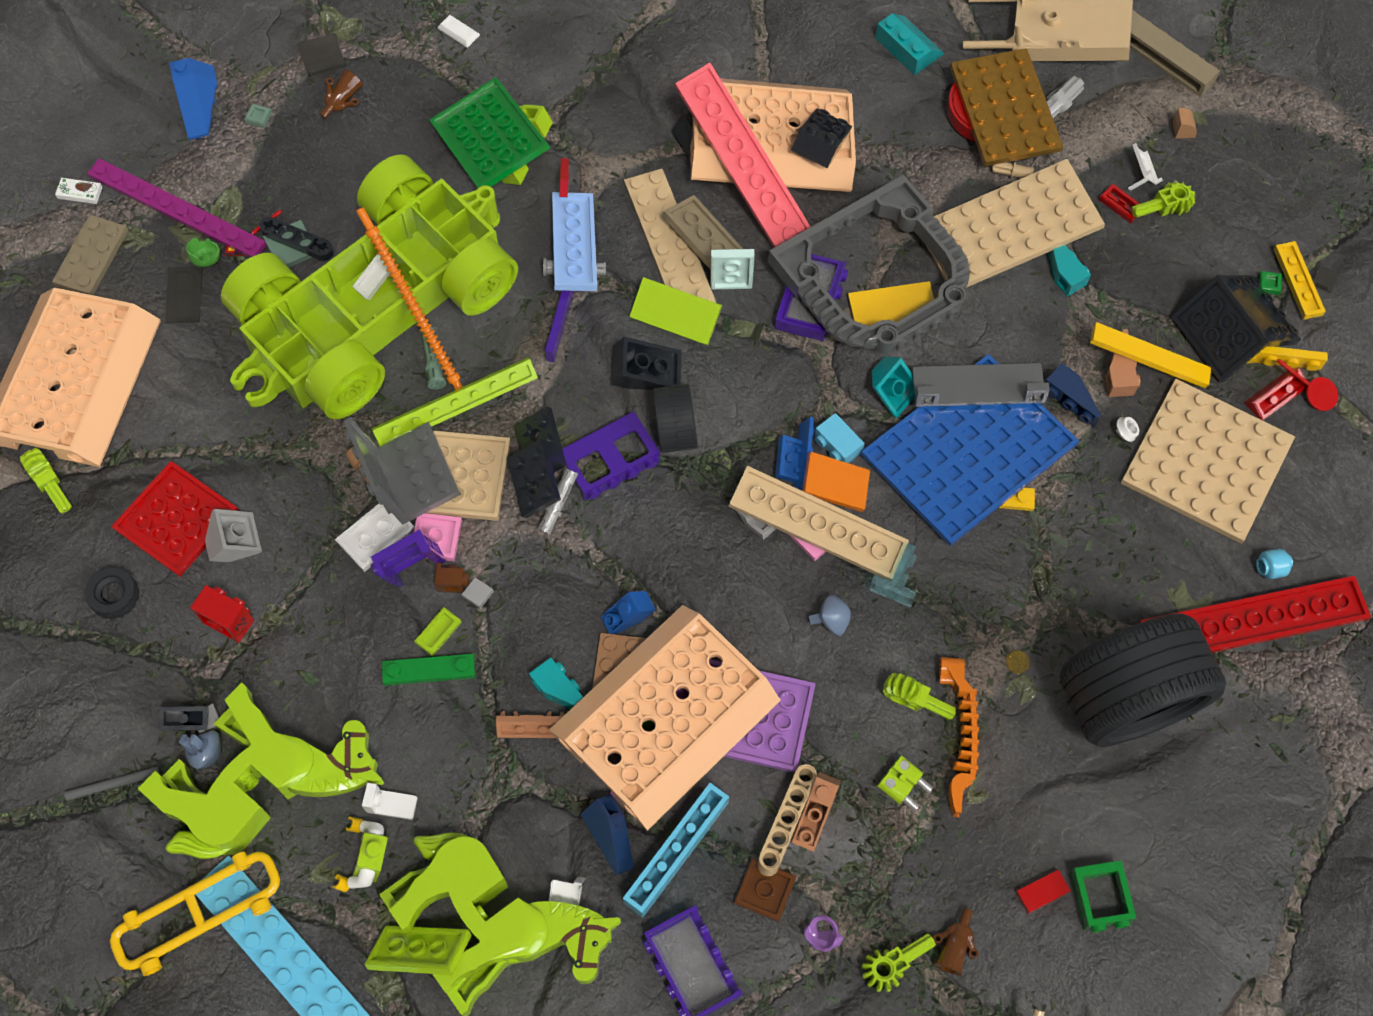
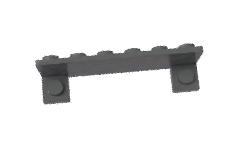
(979, 384)

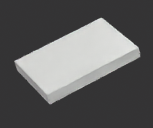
(372, 534)

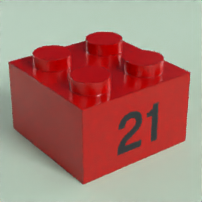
(222, 613)

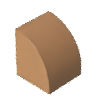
(1184, 124)

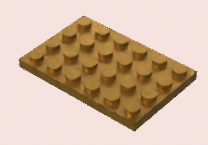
(1006, 107)

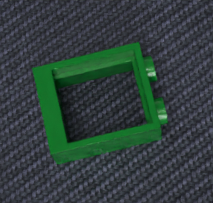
(1115, 868)

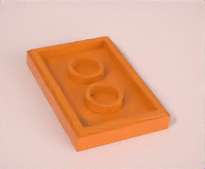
(836, 481)

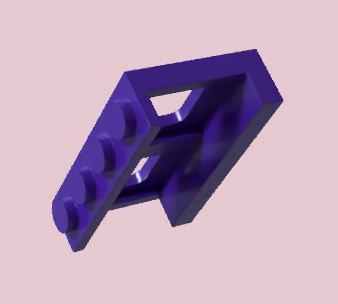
(603, 443)
(405, 554)

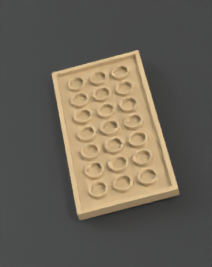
(1021, 221)

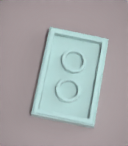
(732, 269)

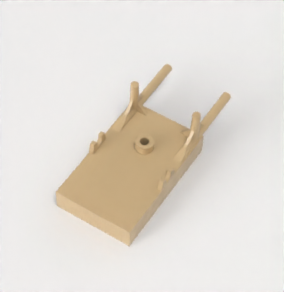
(1068, 30)

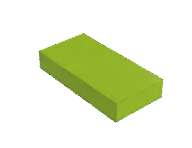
(437, 631)

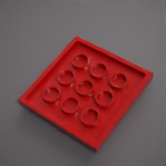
(171, 518)

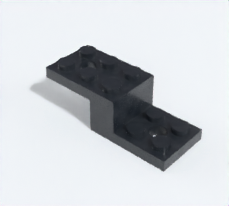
(536, 462)

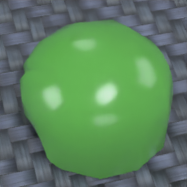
(203, 252)

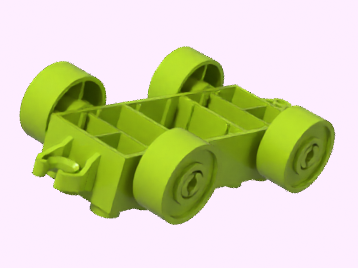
(323, 333)

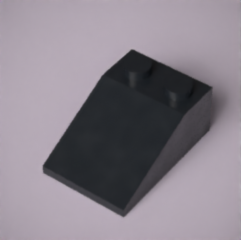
(645, 365)

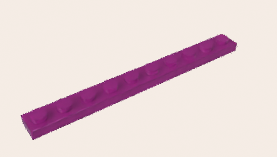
(176, 208)

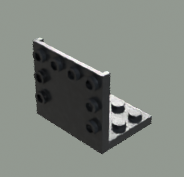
(1233, 323)

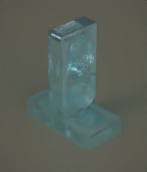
(896, 588)

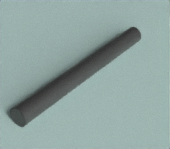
(111, 783)

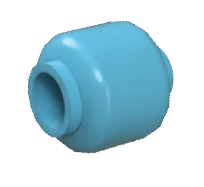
(1274, 563)

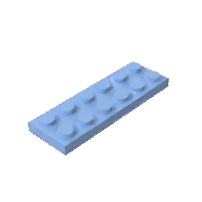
(574, 242)

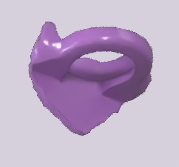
(824, 939)

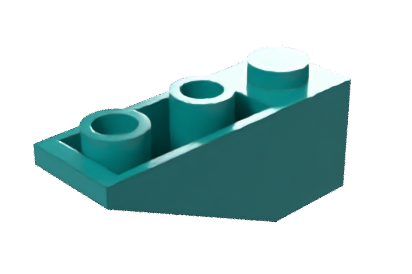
(1068, 270)
(554, 685)

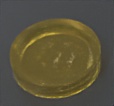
(1017, 662)

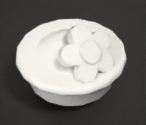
(1127, 429)

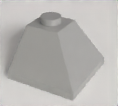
(231, 536)

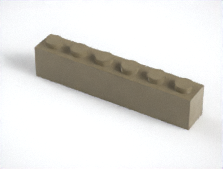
(1171, 56)

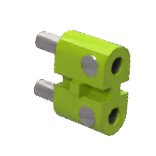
(901, 779)

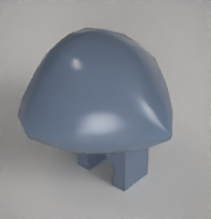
(833, 614)
(202, 749)

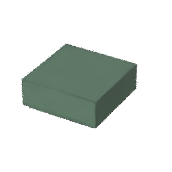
(258, 115)

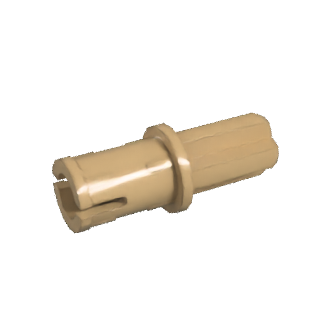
(1012, 170)

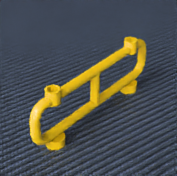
(258, 903)

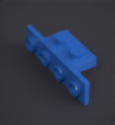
(793, 454)

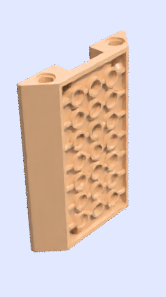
(774, 108)
(92, 380)
(688, 732)

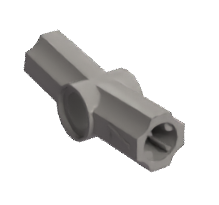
(1062, 97)

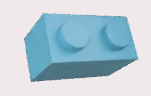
(838, 439)

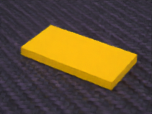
(889, 302)

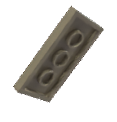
(699, 228)
(90, 255)

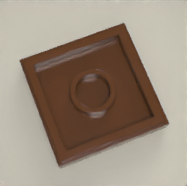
(765, 893)

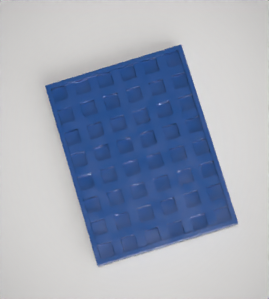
(967, 458)

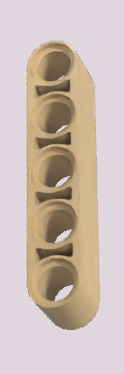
(782, 829)

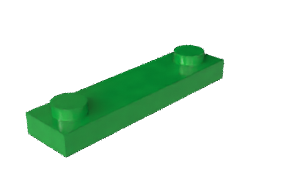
(428, 669)

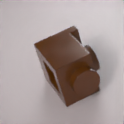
(451, 579)

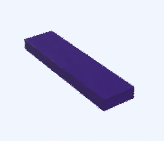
(558, 325)

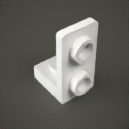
(388, 803)

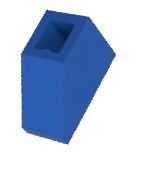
(628, 611)

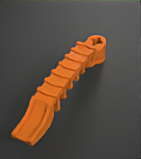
(952, 672)

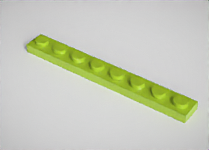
(457, 401)

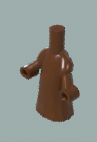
(343, 90)
(958, 937)

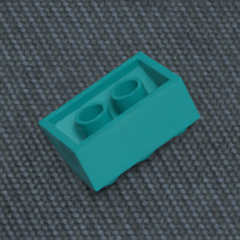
(907, 43)

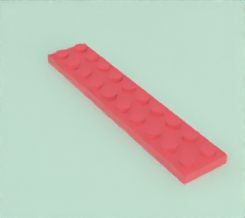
(742, 155)

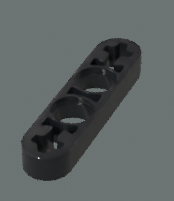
(294, 241)

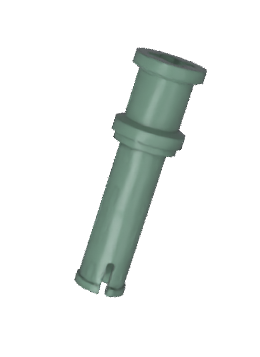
(433, 368)

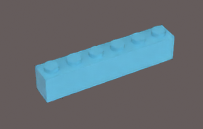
(676, 850)

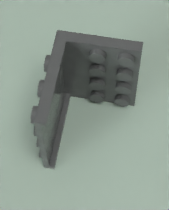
(405, 473)

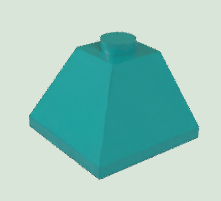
(893, 384)

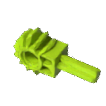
(1171, 199)
(45, 478)
(915, 695)
(895, 961)

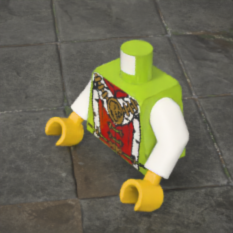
(369, 855)

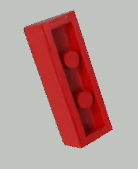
(1275, 394)

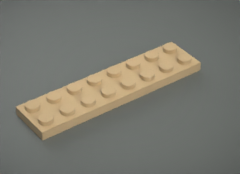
(673, 257)
(818, 523)

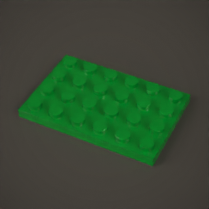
(489, 134)

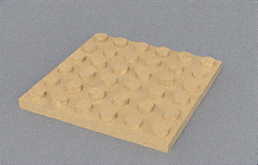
(1208, 460)

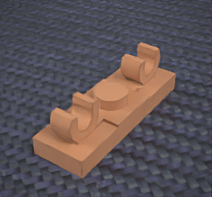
(526, 725)

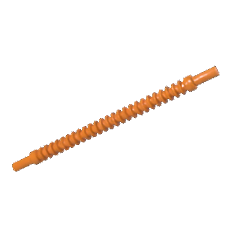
(373, 233)

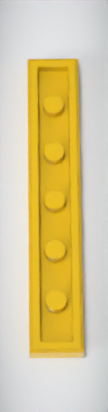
(1150, 355)

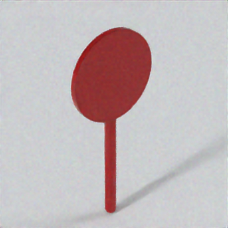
(1320, 391)

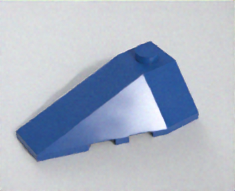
(195, 90)

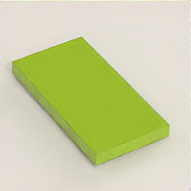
(675, 311)
(419, 950)

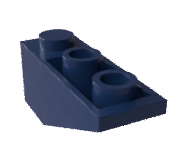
(1071, 392)
(610, 831)

